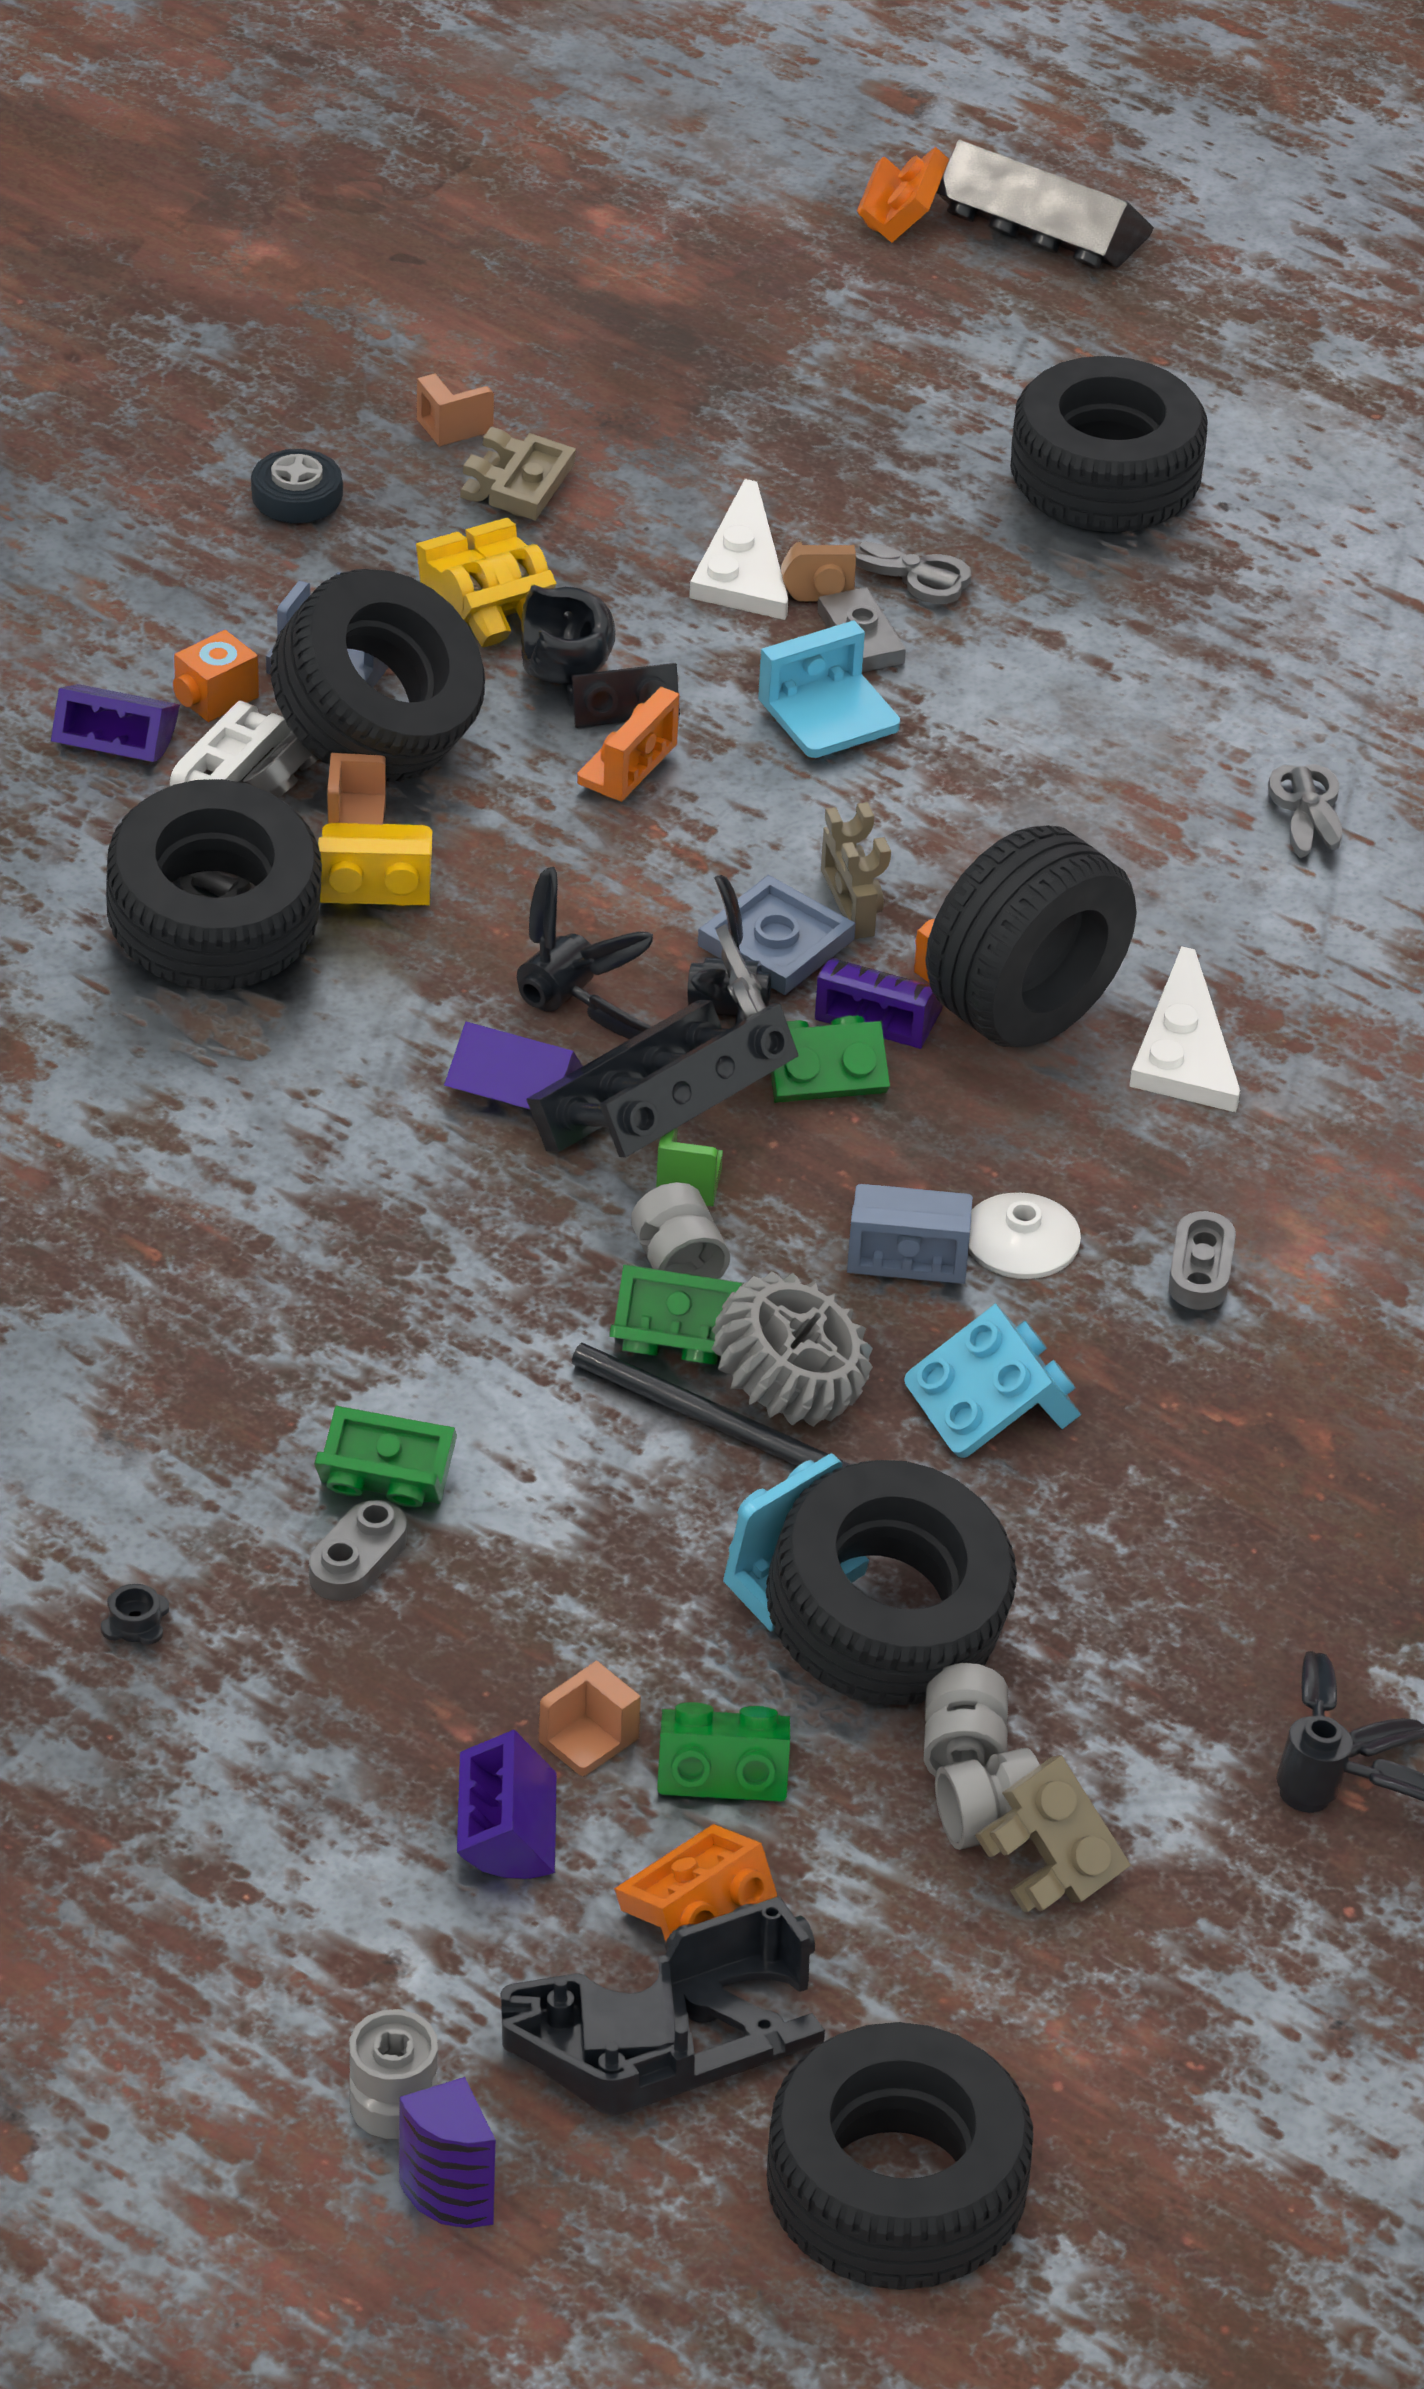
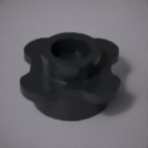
(135, 1614)

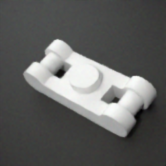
(232, 745)

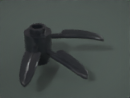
(570, 963)
(711, 979)
(1321, 1748)

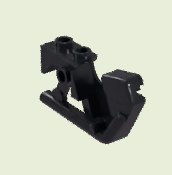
(638, 2046)

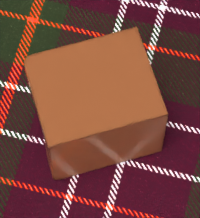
(450, 416)
(356, 788)
(589, 1718)

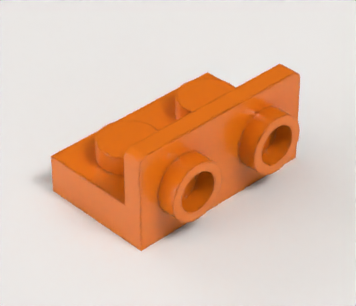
(901, 197)
(634, 748)
(699, 1881)

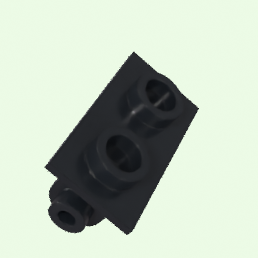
(614, 694)

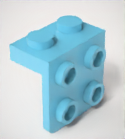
(820, 692)
(988, 1381)
(758, 1531)

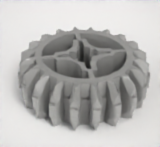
(792, 1348)

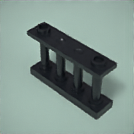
(662, 1078)

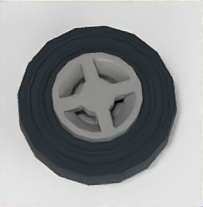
(296, 485)

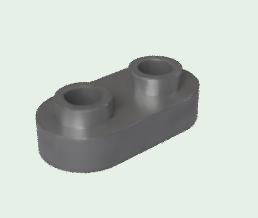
(277, 768)
(1202, 1260)
(367, 1540)

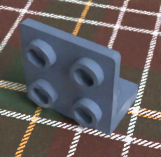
(910, 1233)

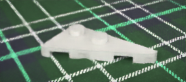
(742, 561)
(1184, 1043)

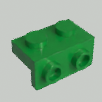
(833, 1061)
(669, 1311)
(386, 1456)
(724, 1753)

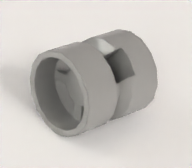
(679, 1232)
(965, 1716)
(972, 1794)
(389, 2058)

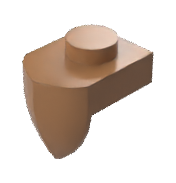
(818, 570)

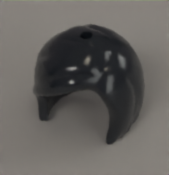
(565, 633)

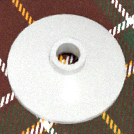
(1023, 1235)

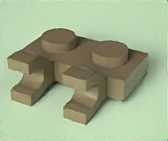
(518, 476)
(850, 871)
(1065, 1830)

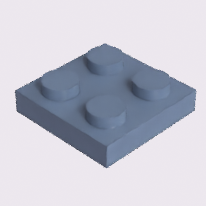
(783, 932)

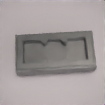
(881, 642)

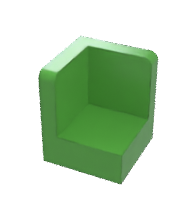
(690, 1165)

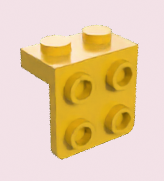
(375, 864)

